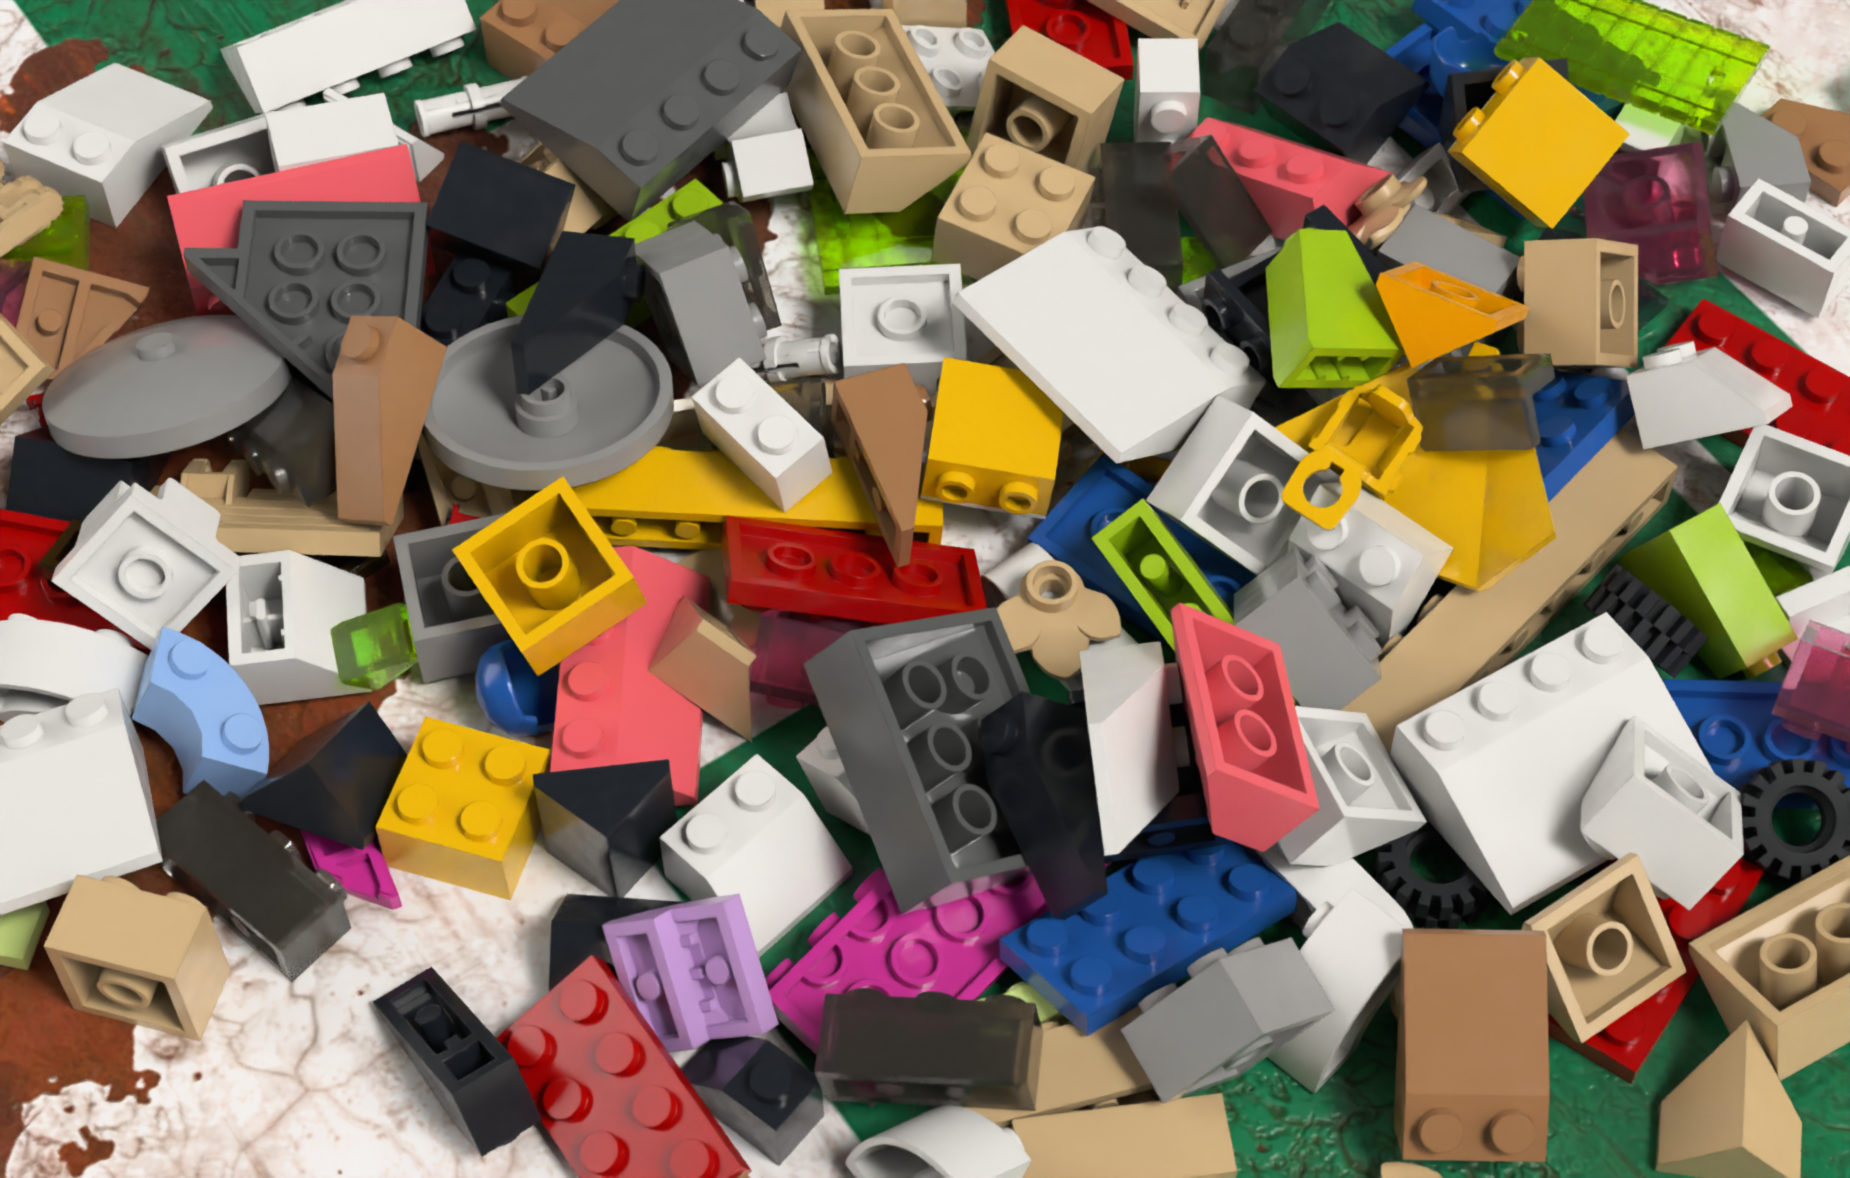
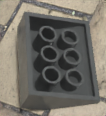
(653, 92)
(909, 735)

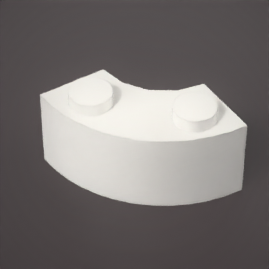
(766, 155)
(55, 662)
(1357, 964)
(941, 1145)

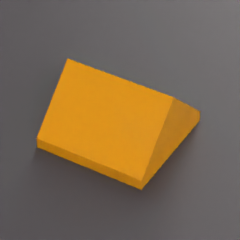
(1441, 312)

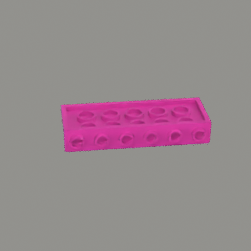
(899, 954)

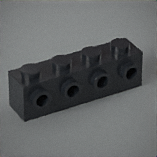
(465, 299)

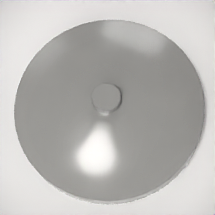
(164, 388)
(576, 425)

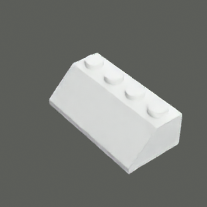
(341, 44)

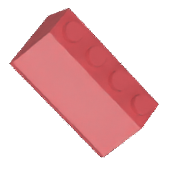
(214, 213)
(611, 703)

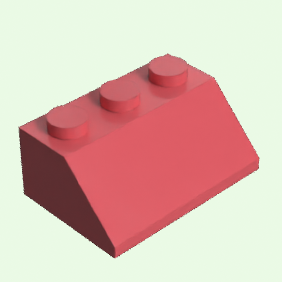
(1289, 176)
(1242, 730)

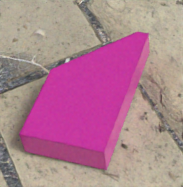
(357, 870)

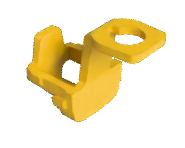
(1358, 460)

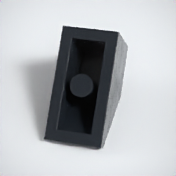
(757, 1092)

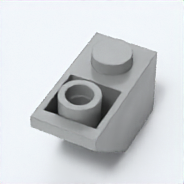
(1752, 149)

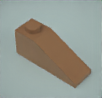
(380, 407)
(883, 433)

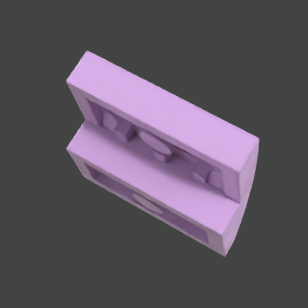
(693, 971)

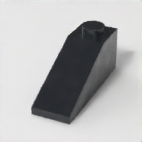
(575, 304)
(1047, 791)
(459, 1061)

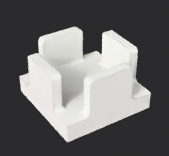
(901, 318)
(148, 559)

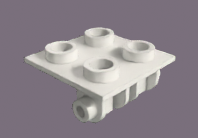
(954, 62)

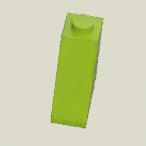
(1326, 315)
(1718, 587)

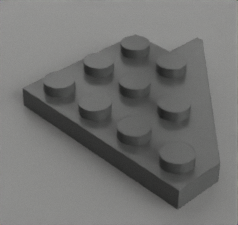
(314, 266)

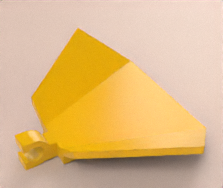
(1474, 500)

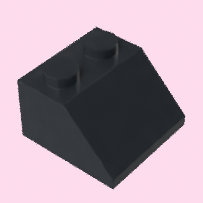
(1340, 92)

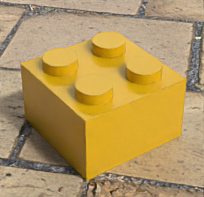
(550, 576)
(464, 808)

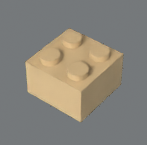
(1046, 100)
(1008, 207)
(1580, 302)
(138, 956)

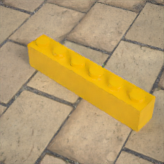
(684, 497)

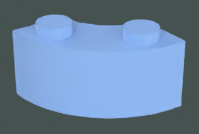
(203, 714)

